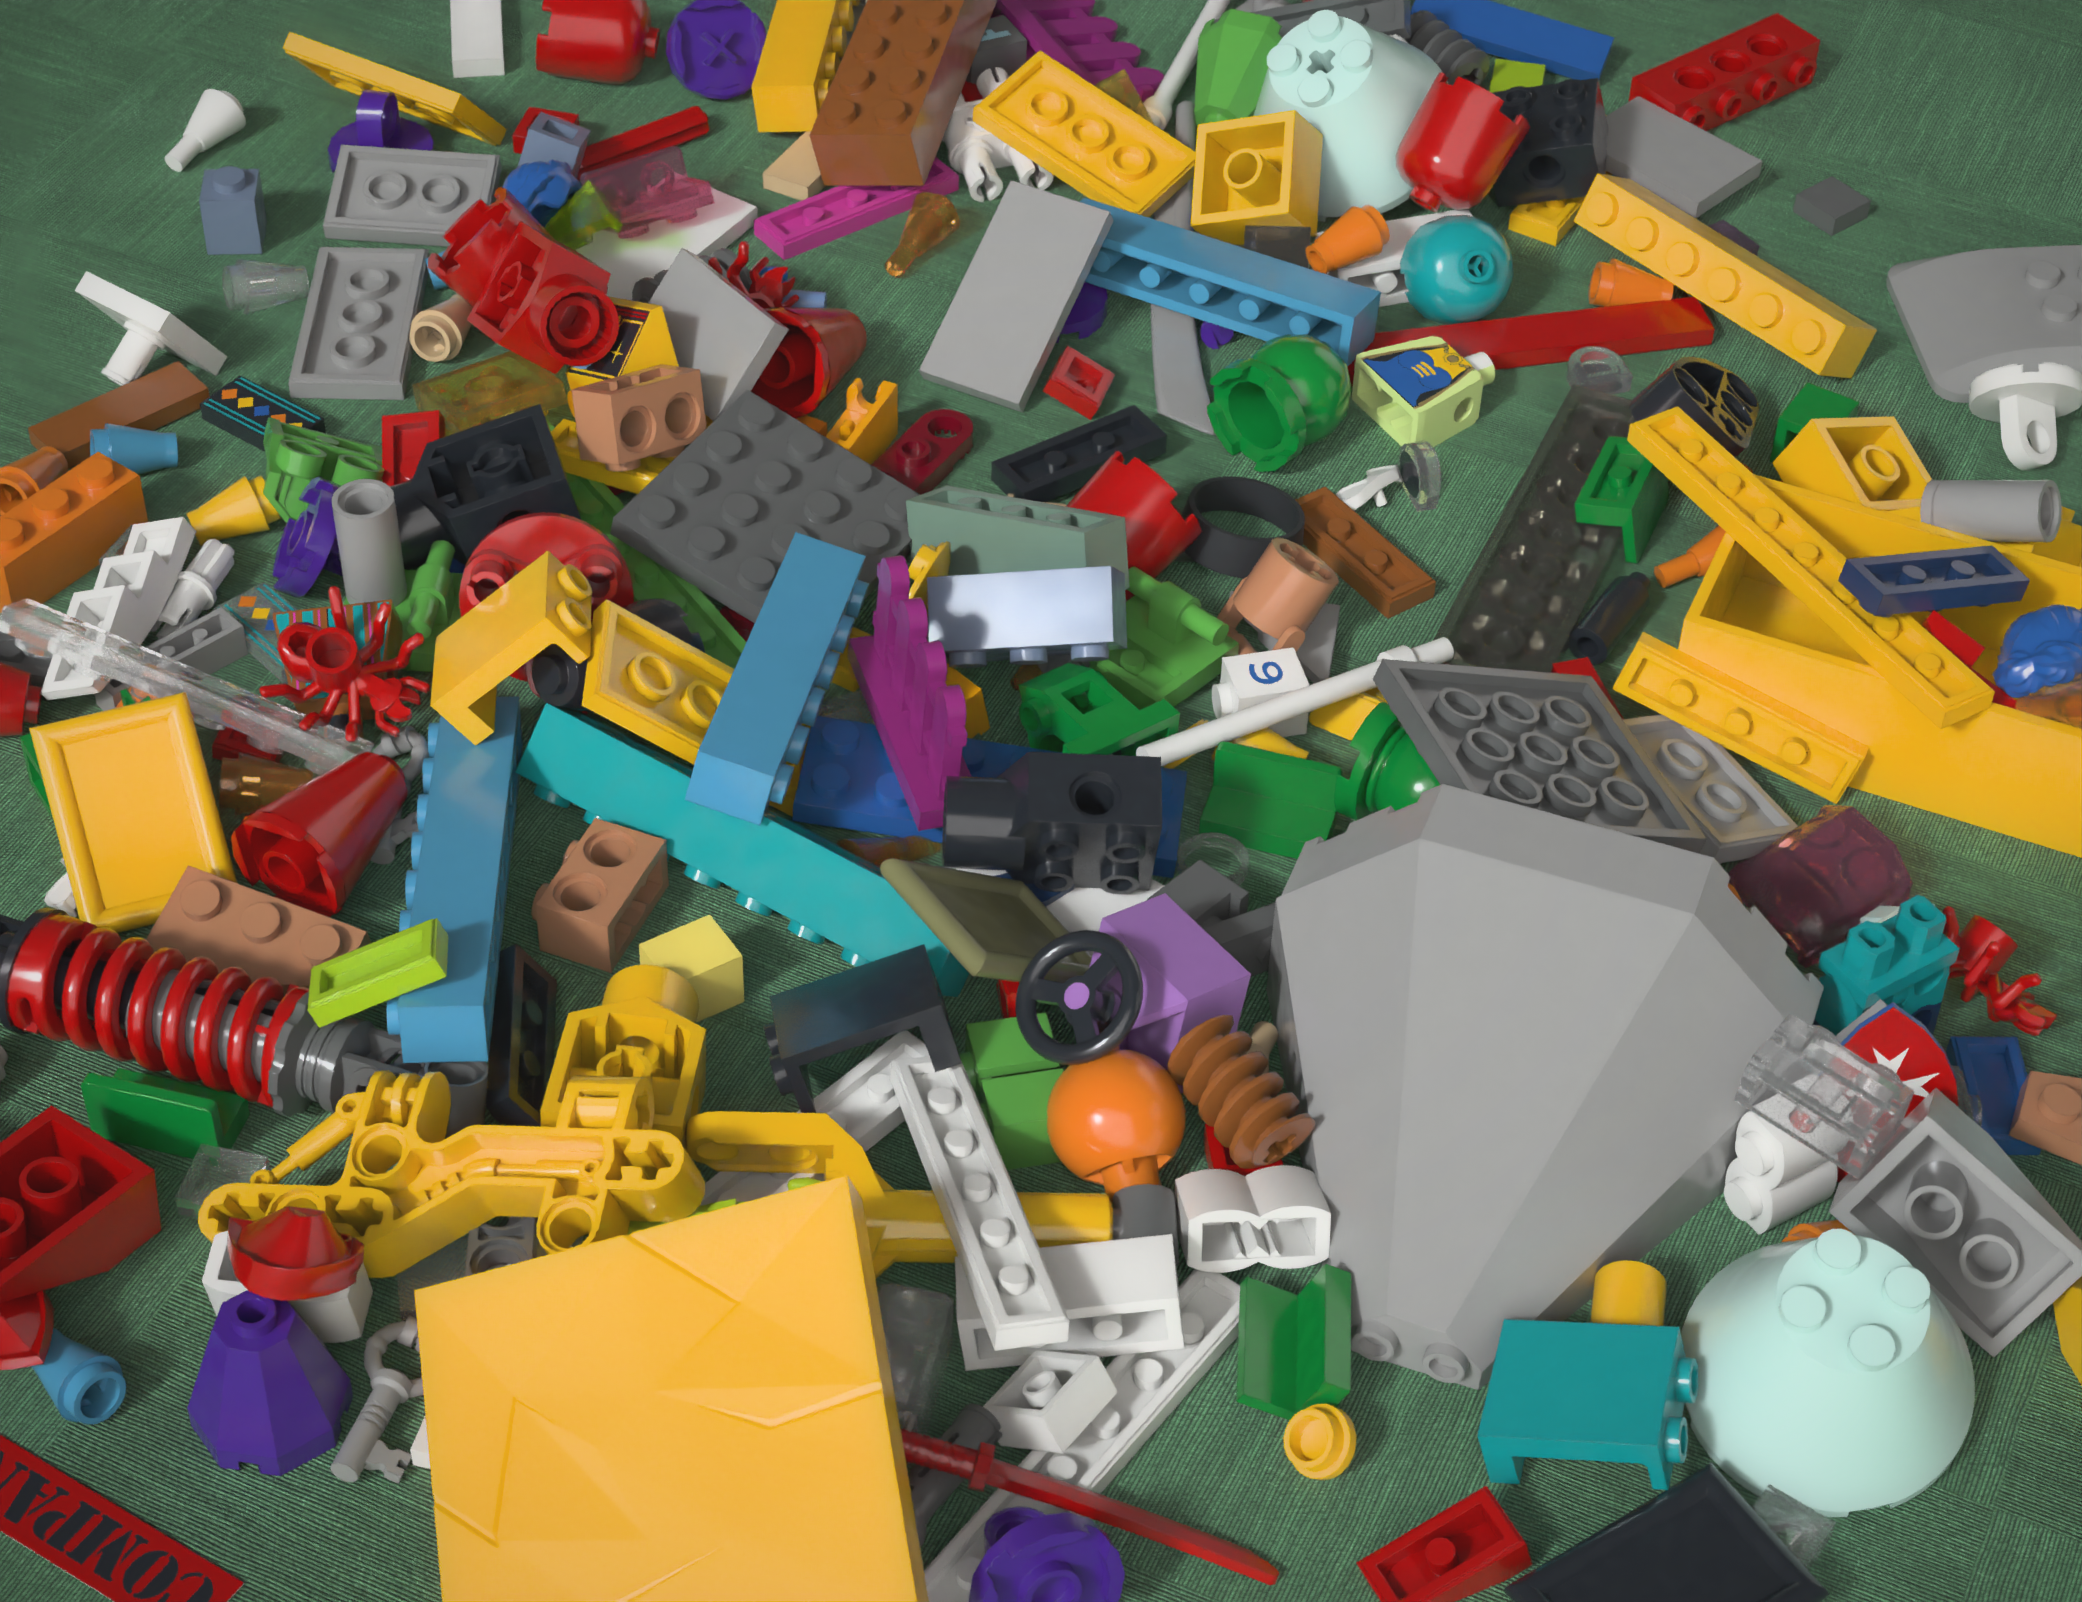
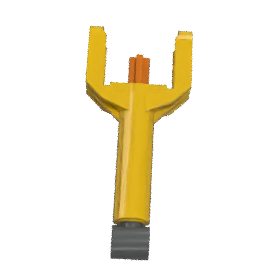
(909, 1222)

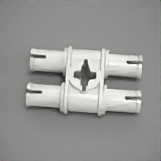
(979, 152)

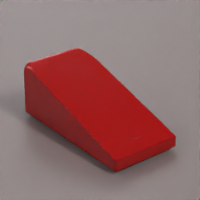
(1449, 1554)

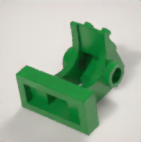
(1084, 714)

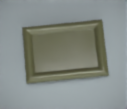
(983, 919)

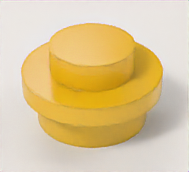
(1320, 1441)

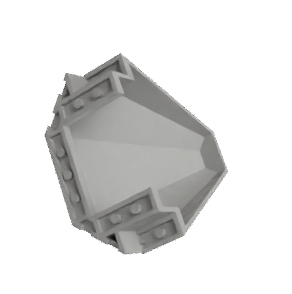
(1511, 1058)

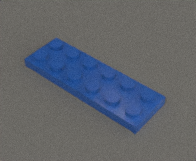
(853, 786)

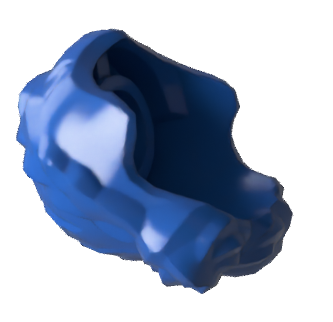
(542, 187)
(2040, 650)

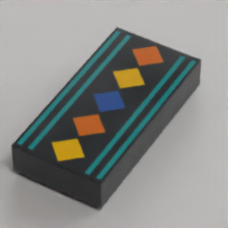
(244, 410)

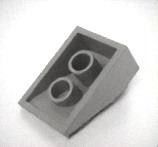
(1964, 1221)

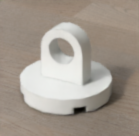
(2027, 406)

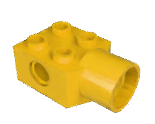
(638, 1032)

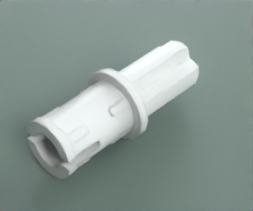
(196, 587)

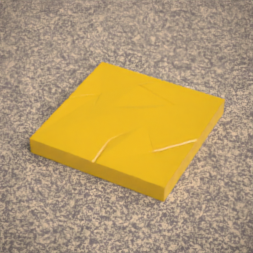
(673, 1416)

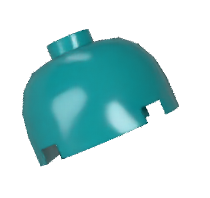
(1457, 269)

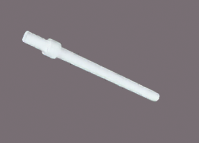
(1160, 104)
(1289, 705)

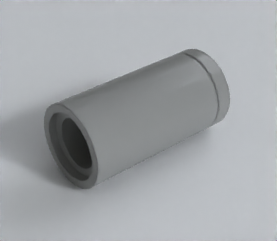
(1994, 508)
(369, 542)

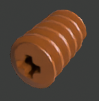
(1236, 1095)

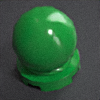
(1280, 400)
(1386, 769)

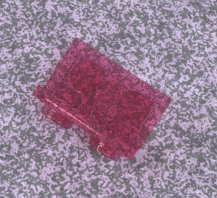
(650, 190)

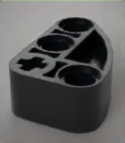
(1708, 395)

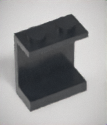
(856, 1010)

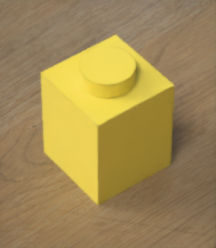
(705, 959)

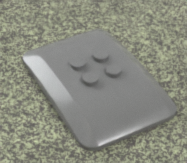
(1990, 312)

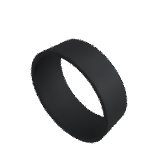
(1230, 552)

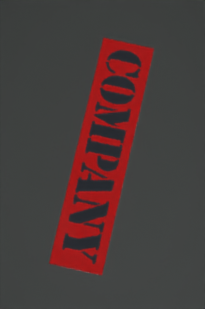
(99, 1539)

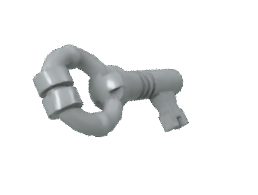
(400, 828)
(389, 1388)

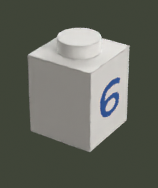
(1258, 678)

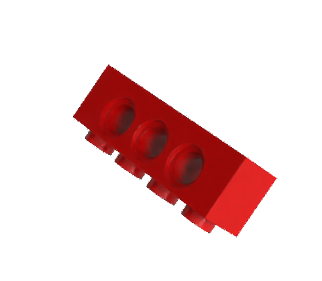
(1732, 73)

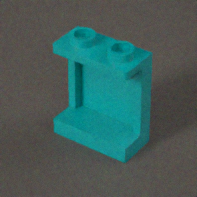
(1587, 1397)

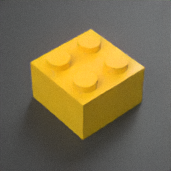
(1256, 175)

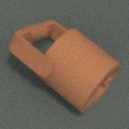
(1280, 595)

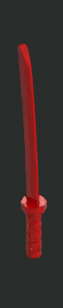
(983, 1469)

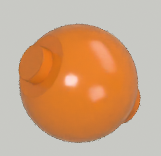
(1116, 1120)

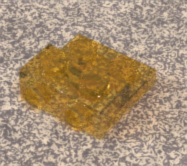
(489, 391)

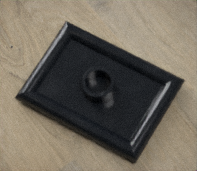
(1677, 1547)

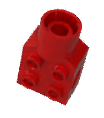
(547, 303)

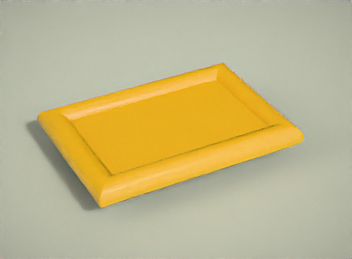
(130, 808)

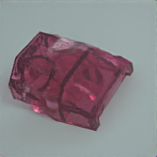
(1823, 880)

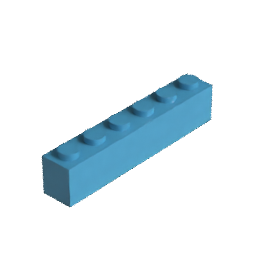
(1231, 284)
(777, 681)

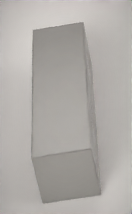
(202, 644)

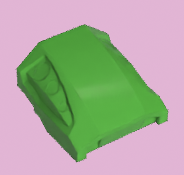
(301, 454)

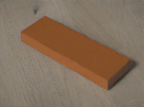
(138, 404)
(1362, 555)

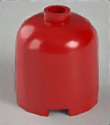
(597, 40)
(1457, 145)
(478, 243)
(1153, 526)

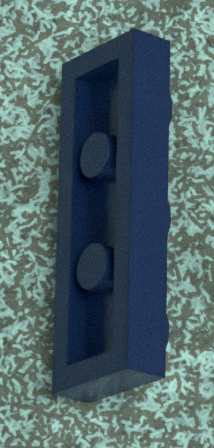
(1933, 580)

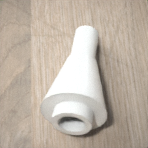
(213, 120)

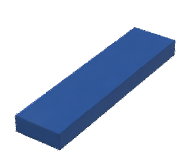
(1524, 36)

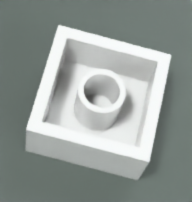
(1051, 1400)

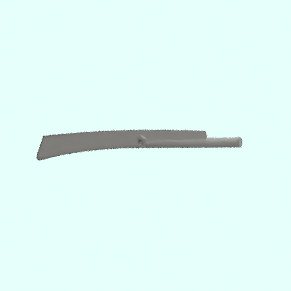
(1175, 348)

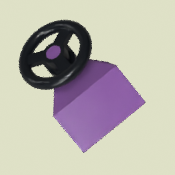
(1144, 990)

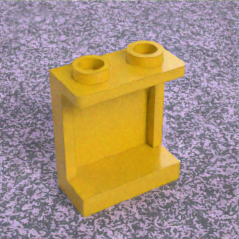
(501, 634)

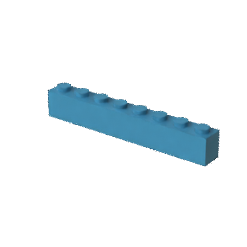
(463, 881)

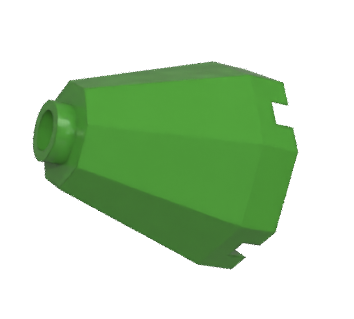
(1232, 65)

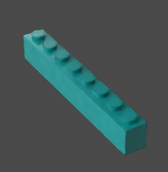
(770, 864)

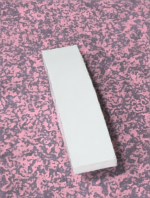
(125, 596)

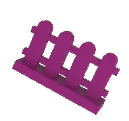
(1078, 40)
(909, 697)

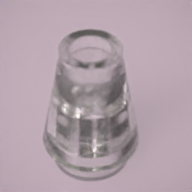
(262, 285)

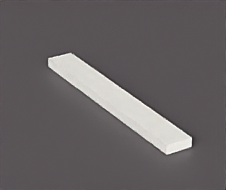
(1148, 1392)

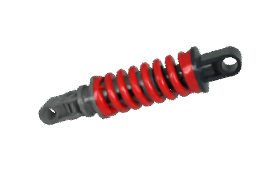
(199, 1020)

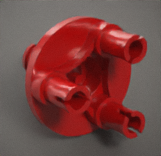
(526, 538)

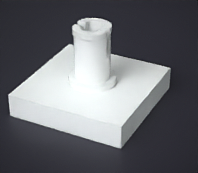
(147, 331)

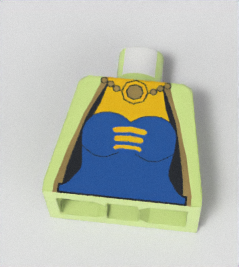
(1421, 389)

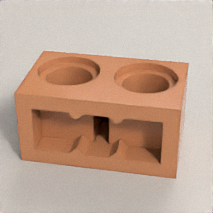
(639, 416)
(601, 894)

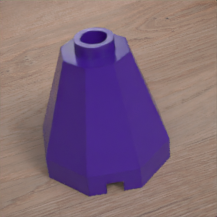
(267, 1388)

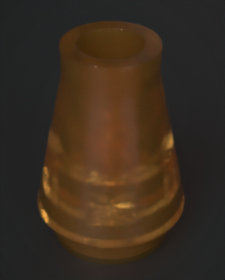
(255, 781)

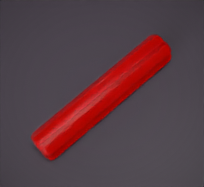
(653, 136)

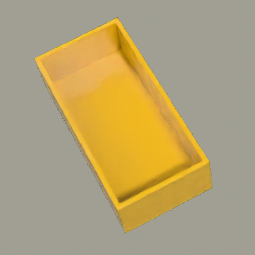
(1986, 770)

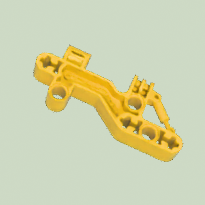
(576, 1177)

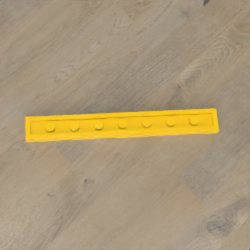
(1808, 567)

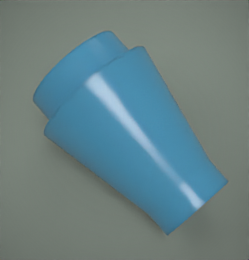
(135, 448)
(81, 1380)

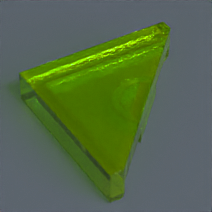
(582, 216)

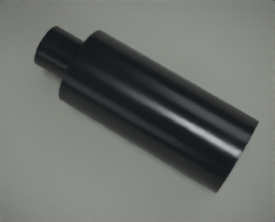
(1610, 617)

